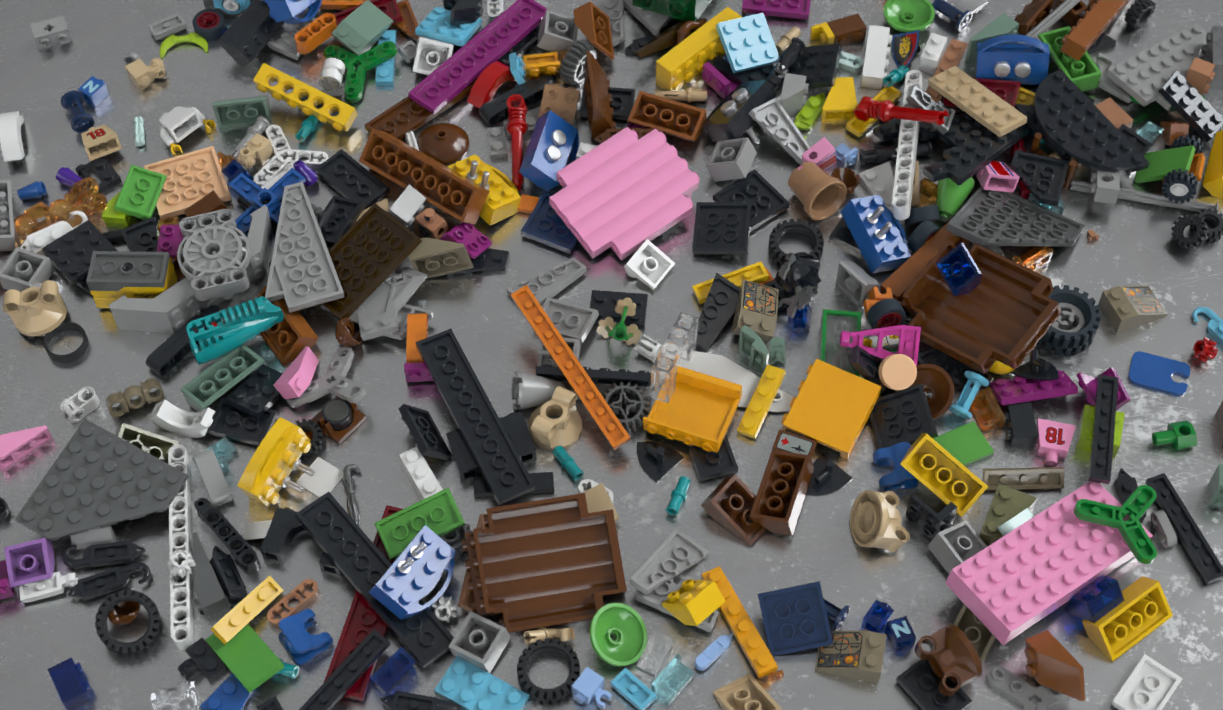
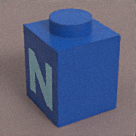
(94, 91)

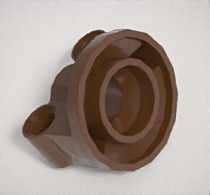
(950, 658)

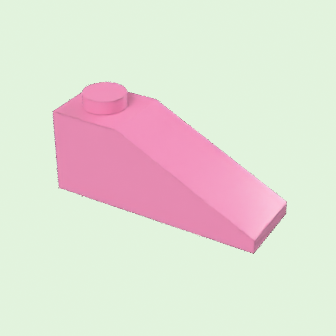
(297, 375)
(20, 443)

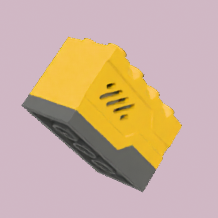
(129, 274)

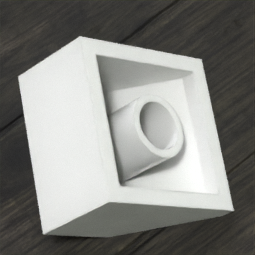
(430, 55)

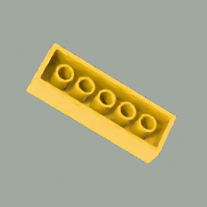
(690, 55)

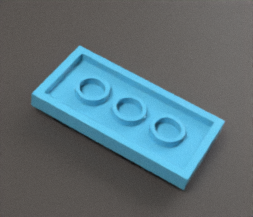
(478, 689)

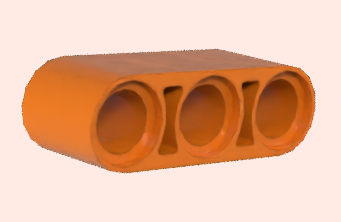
(315, 33)
(416, 330)

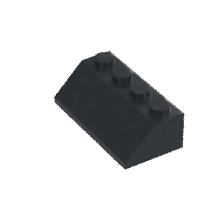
(249, 32)

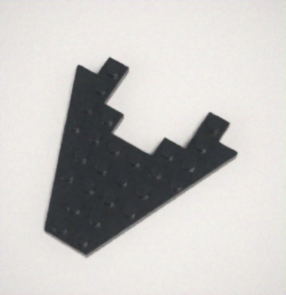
(970, 142)

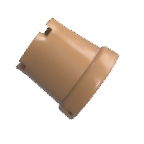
(817, 191)

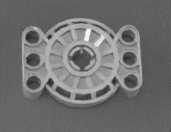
(218, 273)

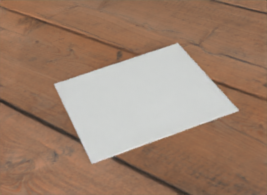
(323, 480)

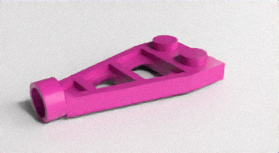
(908, 340)

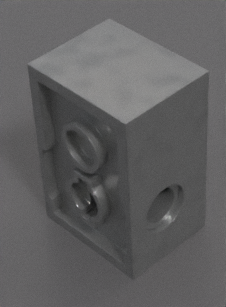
(1214, 54)

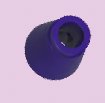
(305, 171)
(67, 177)

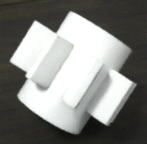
(181, 563)
(446, 603)

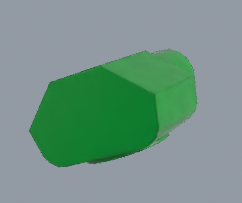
(1174, 435)

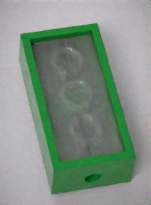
(830, 329)

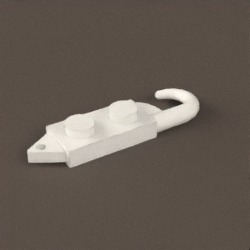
(45, 236)

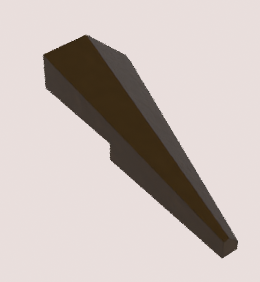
(663, 40)

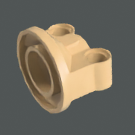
(35, 308)
(563, 431)
(877, 521)

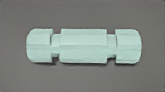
(138, 131)

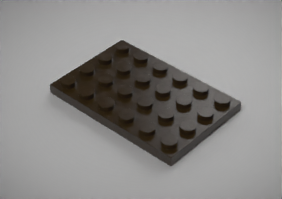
(368, 257)

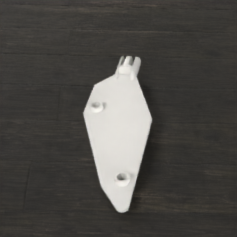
(718, 367)

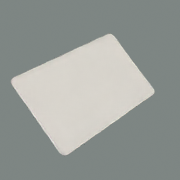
(256, 530)

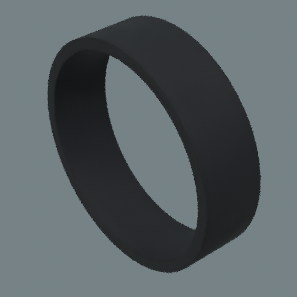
(71, 356)

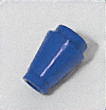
(32, 191)

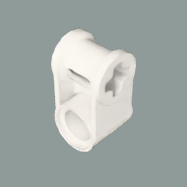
(80, 404)

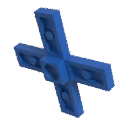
(256, 196)

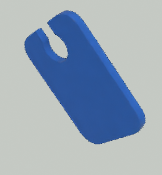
(1156, 372)

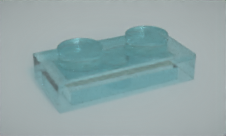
(1150, 132)

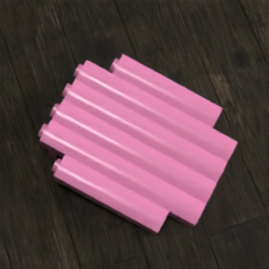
(625, 192)

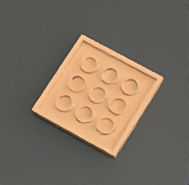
(189, 180)

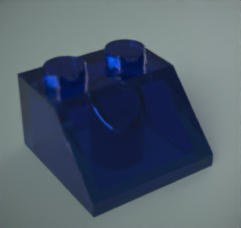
(959, 270)
(1096, 599)

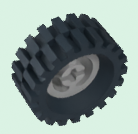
(1077, 311)

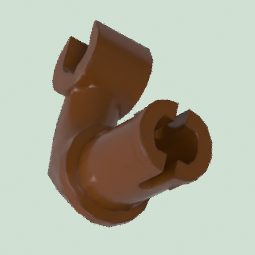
(686, 27)

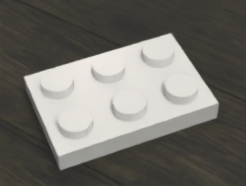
(1147, 687)

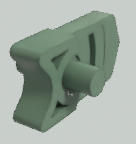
(777, 350)

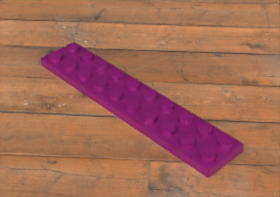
(477, 54)

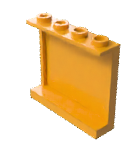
(831, 407)
(697, 410)

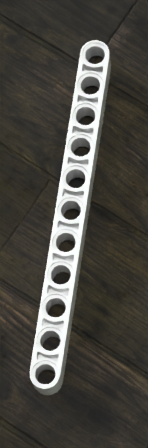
(906, 154)
(176, 537)

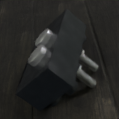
(731, 115)

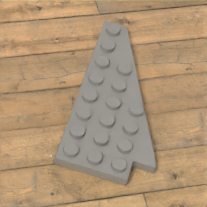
(1150, 69)
(300, 259)

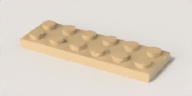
(977, 101)

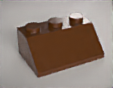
(1033, 15)

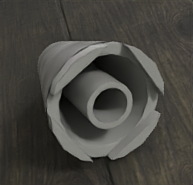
(532, 390)

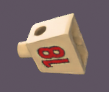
(100, 142)

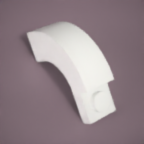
(11, 136)
(181, 421)

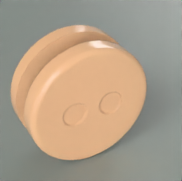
(897, 372)

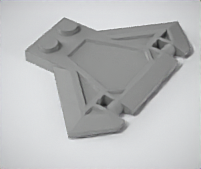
(379, 311)

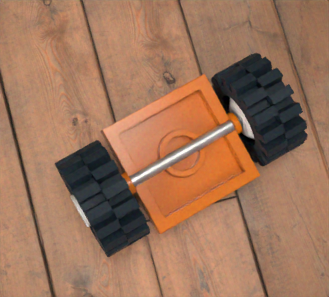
(1183, 185)

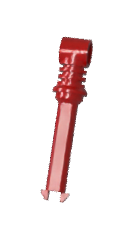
(886, 111)
(517, 128)

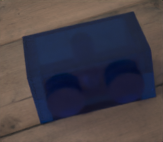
(392, 670)
(70, 684)

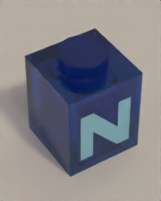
(900, 634)

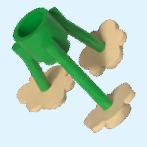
(620, 331)

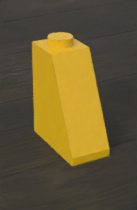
(840, 101)

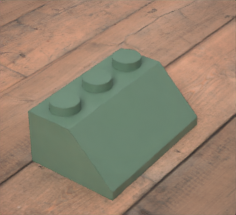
(241, 111)

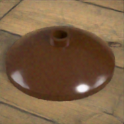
(444, 143)
(940, 384)

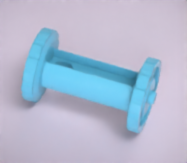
(968, 394)

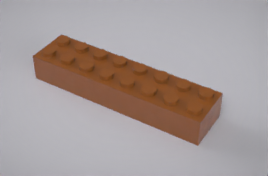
(429, 177)

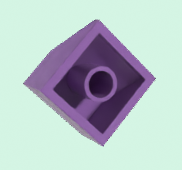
(29, 562)

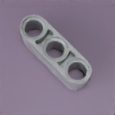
(213, 478)

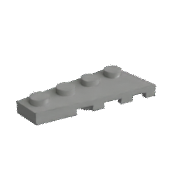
(779, 125)

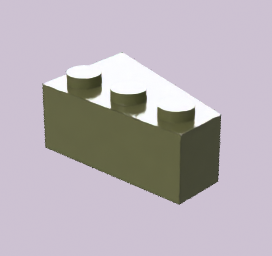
(1004, 506)

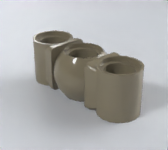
(127, 403)

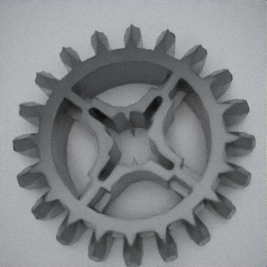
(573, 63)
(631, 405)

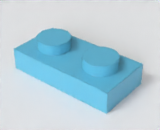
(516, 67)
(633, 689)

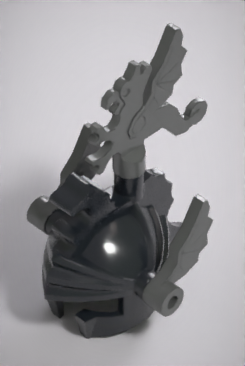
(797, 274)

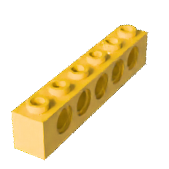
(268, 75)

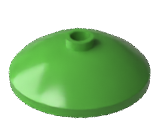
(909, 14)
(627, 631)

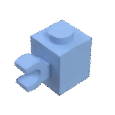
(589, 687)

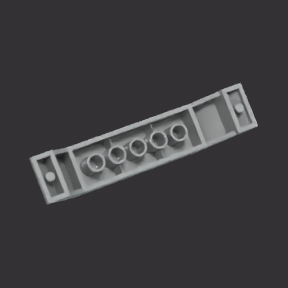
(178, 303)

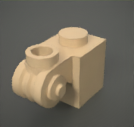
(144, 75)
(257, 150)

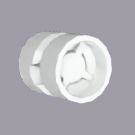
(331, 74)

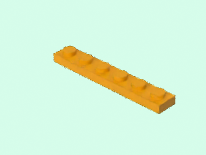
(742, 625)

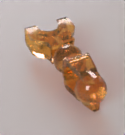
(60, 210)

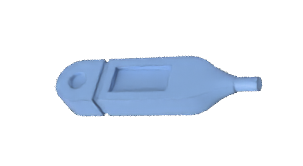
(713, 652)

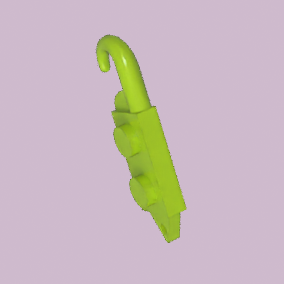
(810, 112)

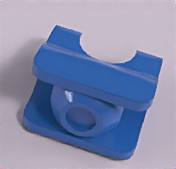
(899, 478)
(298, 642)

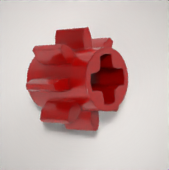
(1205, 349)

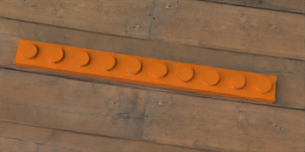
(570, 367)

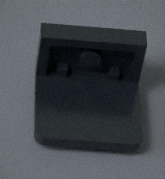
(929, 520)

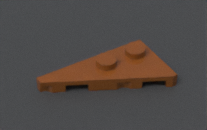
(409, 21)

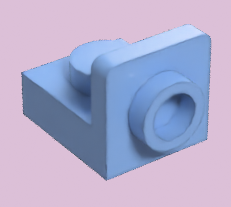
(845, 155)

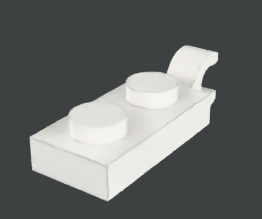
(47, 587)

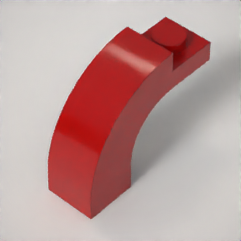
(488, 83)

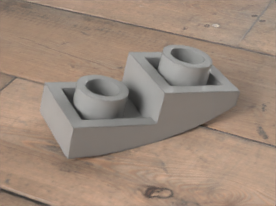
(972, 5)

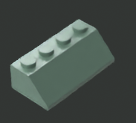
(220, 377)

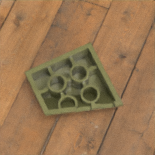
(147, 441)

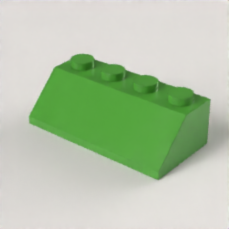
(1083, 72)

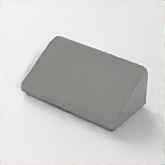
(93, 537)

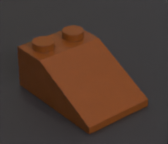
(595, 27)
(1054, 666)

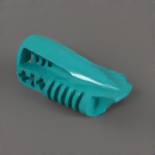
(240, 326)

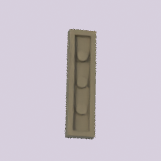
(1025, 478)

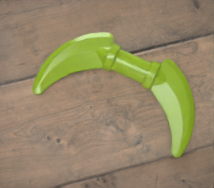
(172, 40)

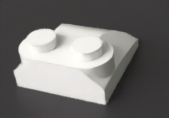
(649, 265)

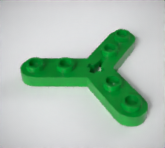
(367, 60)
(1132, 529)

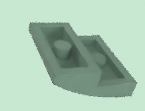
(754, 348)

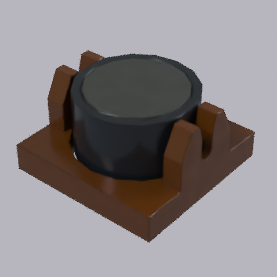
(337, 419)

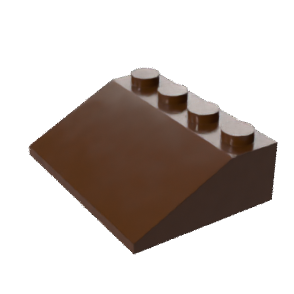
(597, 98)

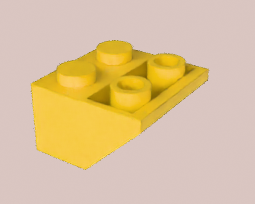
(694, 601)

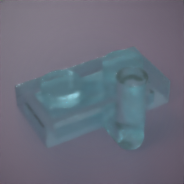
(223, 451)

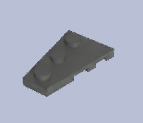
(922, 100)

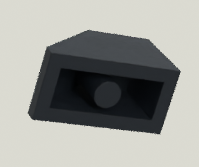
(466, 12)

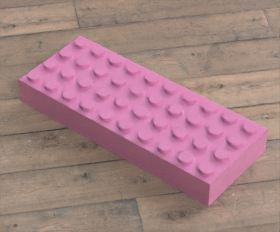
(1039, 565)

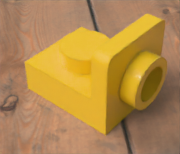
(823, 32)

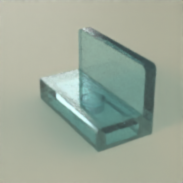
(672, 680)

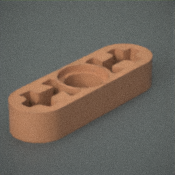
(294, 594)

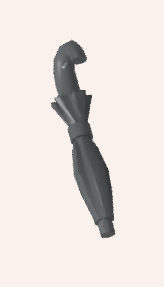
(348, 483)

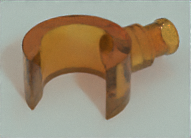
(223, 159)
(772, 676)

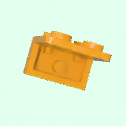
(541, 64)

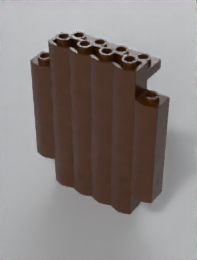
(993, 321)
(544, 563)

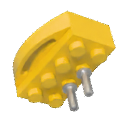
(503, 196)
(273, 463)

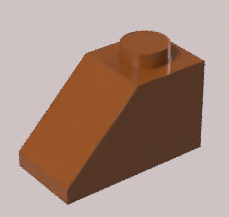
(1173, 129)

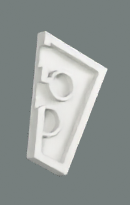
(879, 181)

